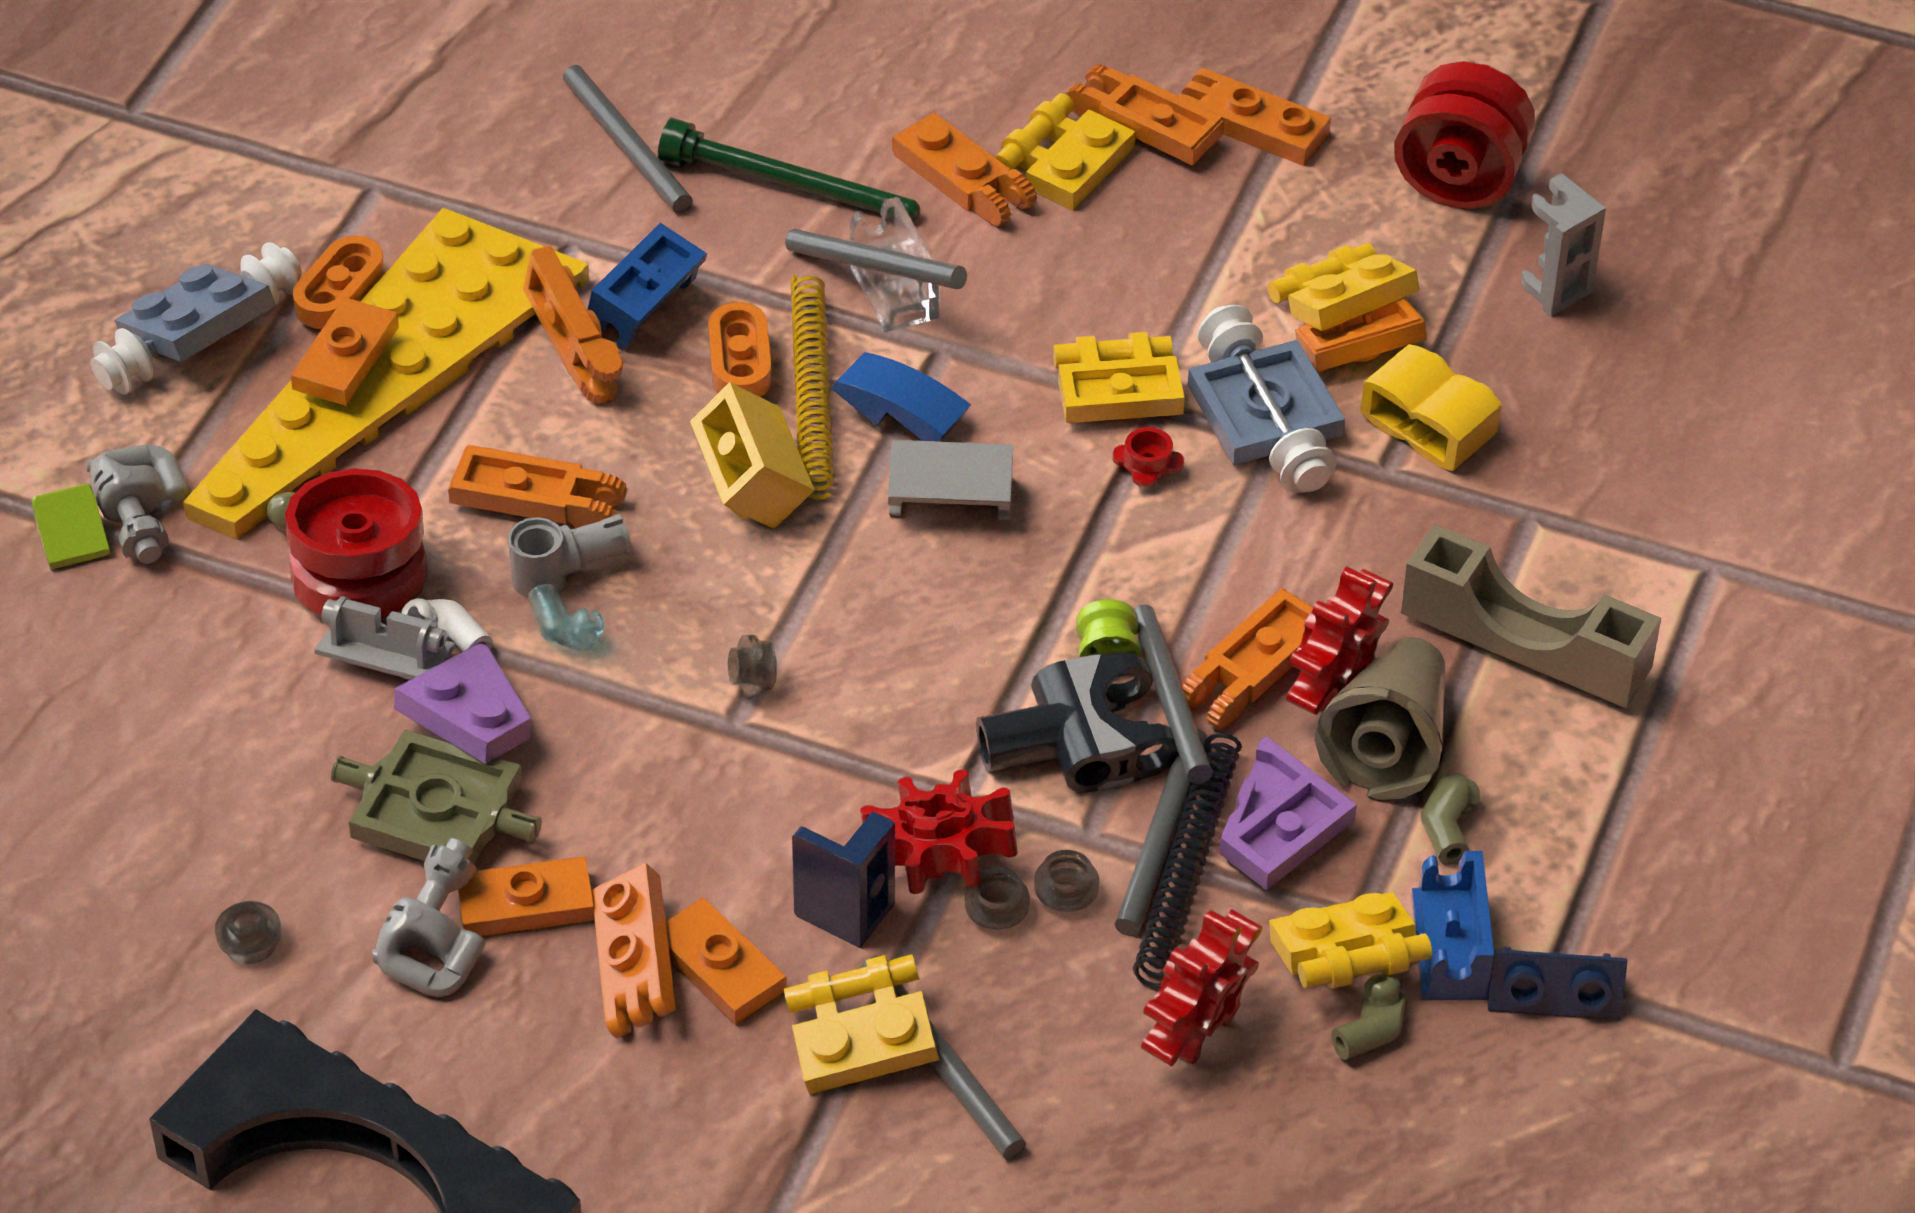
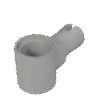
(549, 552)

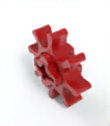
(1339, 639)
(948, 829)
(1201, 987)

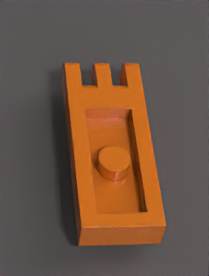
(1259, 116)
(633, 950)

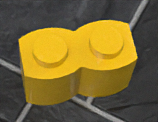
(1431, 407)

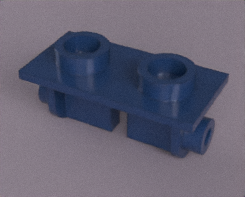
(1557, 983)

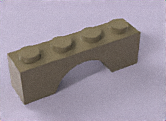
(1464, 593)

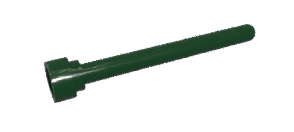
(684, 144)

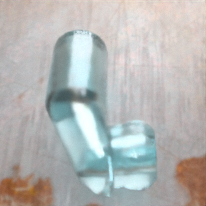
(556, 626)

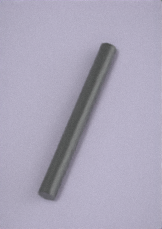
(627, 139)
(876, 259)
(1172, 696)
(1154, 849)
(973, 1095)

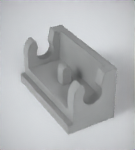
(1570, 246)
(950, 474)

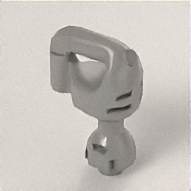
(134, 484)
(423, 926)

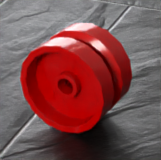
(1464, 135)
(356, 539)

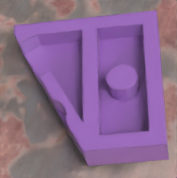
(467, 704)
(1282, 816)

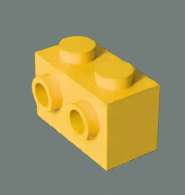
(751, 456)

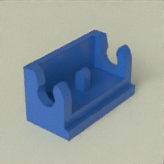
(645, 281)
(1458, 924)

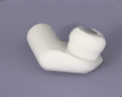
(453, 618)

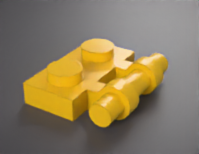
(1076, 161)
(1343, 286)
(1118, 378)
(1349, 940)
(863, 1040)

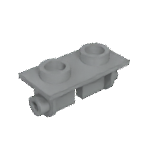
(400, 648)

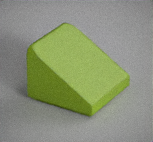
(70, 526)

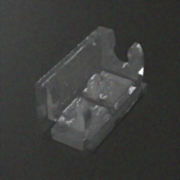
(893, 298)

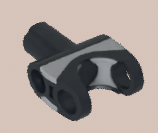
(1079, 725)

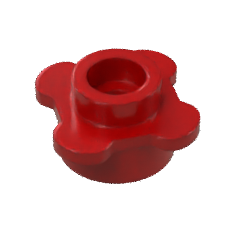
(1148, 455)

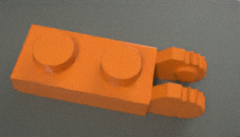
(1154, 113)
(963, 169)
(572, 327)
(534, 487)
(1249, 658)

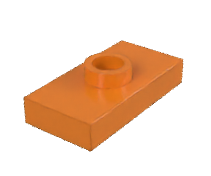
(1363, 336)
(345, 351)
(527, 897)
(722, 961)

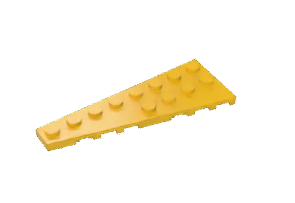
(453, 300)

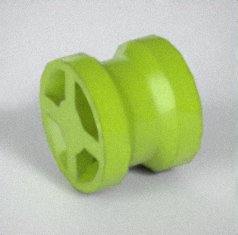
(1107, 628)

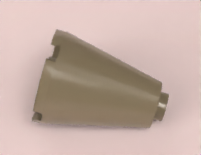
(1387, 722)

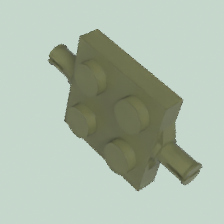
(433, 794)

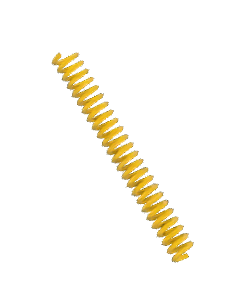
(824, 393)

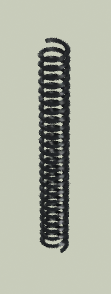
(1173, 858)

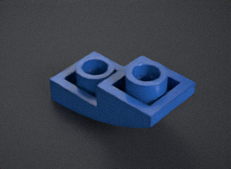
(916, 400)

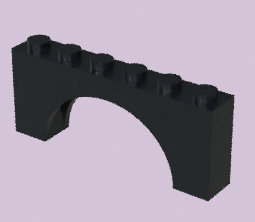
(284, 1093)

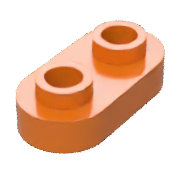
(343, 270)
(740, 348)

